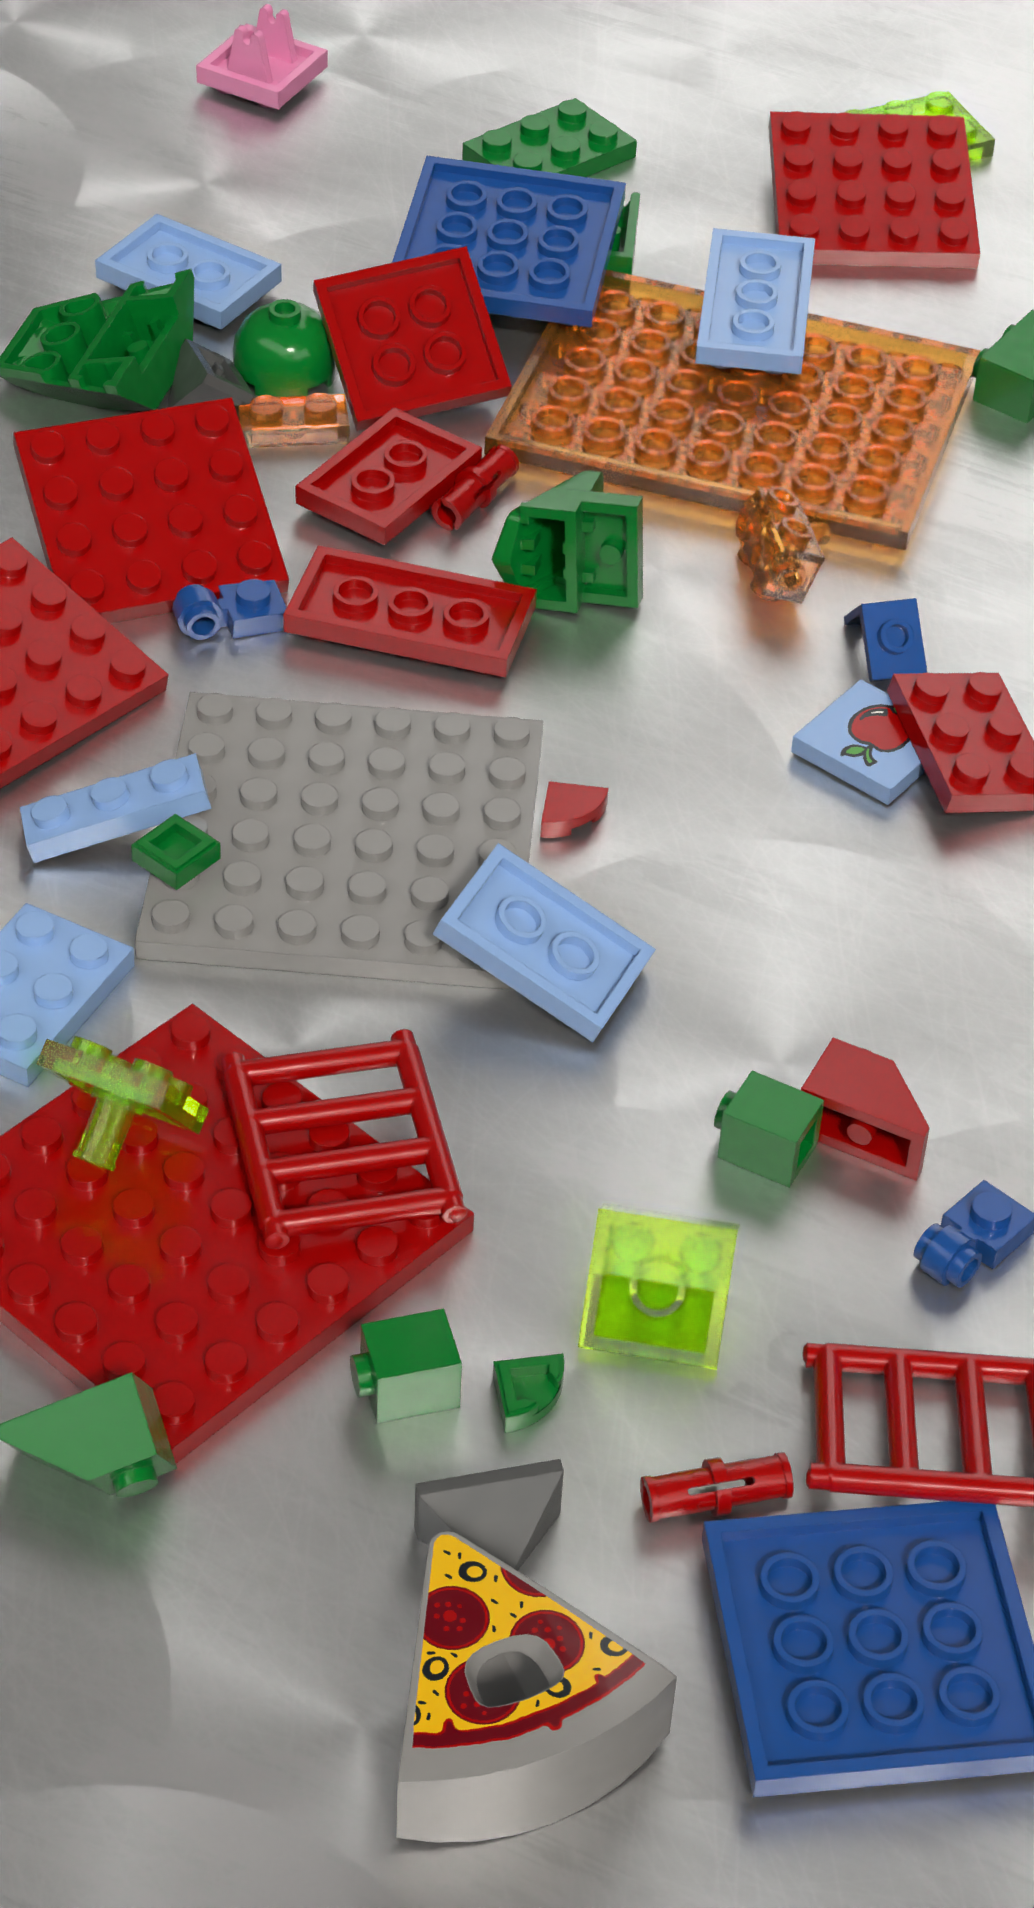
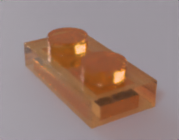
(295, 420)

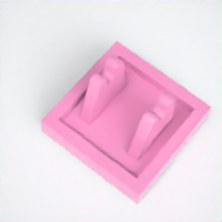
(263, 62)

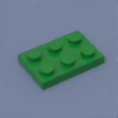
(556, 140)

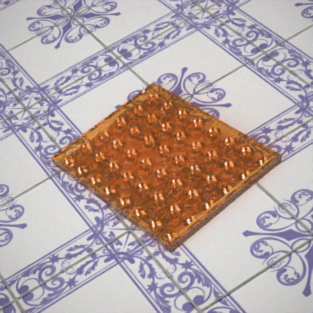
(845, 435)

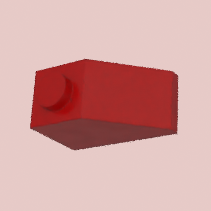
(868, 1109)

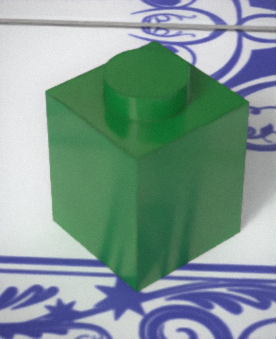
(768, 1128)
(408, 1366)

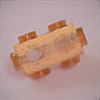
(780, 544)

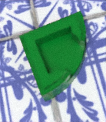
(527, 1389)

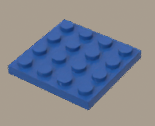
(530, 234)
(873, 1646)

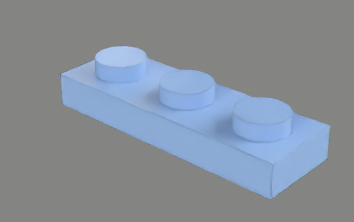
(114, 807)

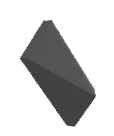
(206, 377)
(494, 1509)

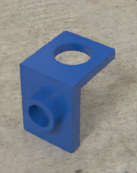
(890, 637)

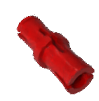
(475, 487)
(764, 1480)

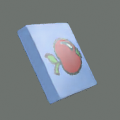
(862, 743)

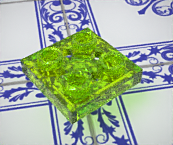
(120, 1094)

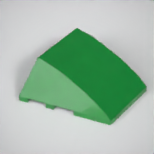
(104, 351)

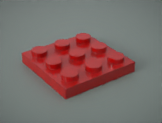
(412, 337)

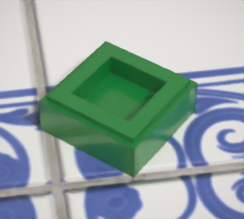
(176, 851)

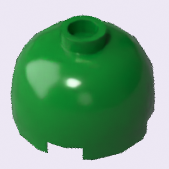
(284, 350)

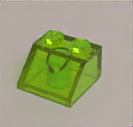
(658, 1285)

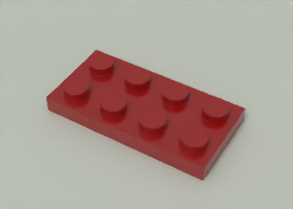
(410, 611)

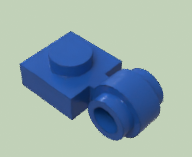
(244, 607)
(975, 1230)

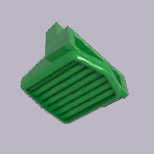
(575, 546)

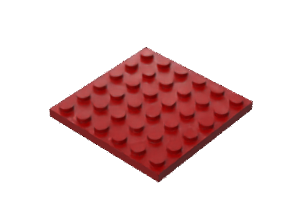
(167, 1255)

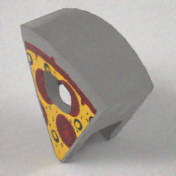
(516, 1704)

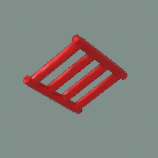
(267, 1173)
(903, 1475)

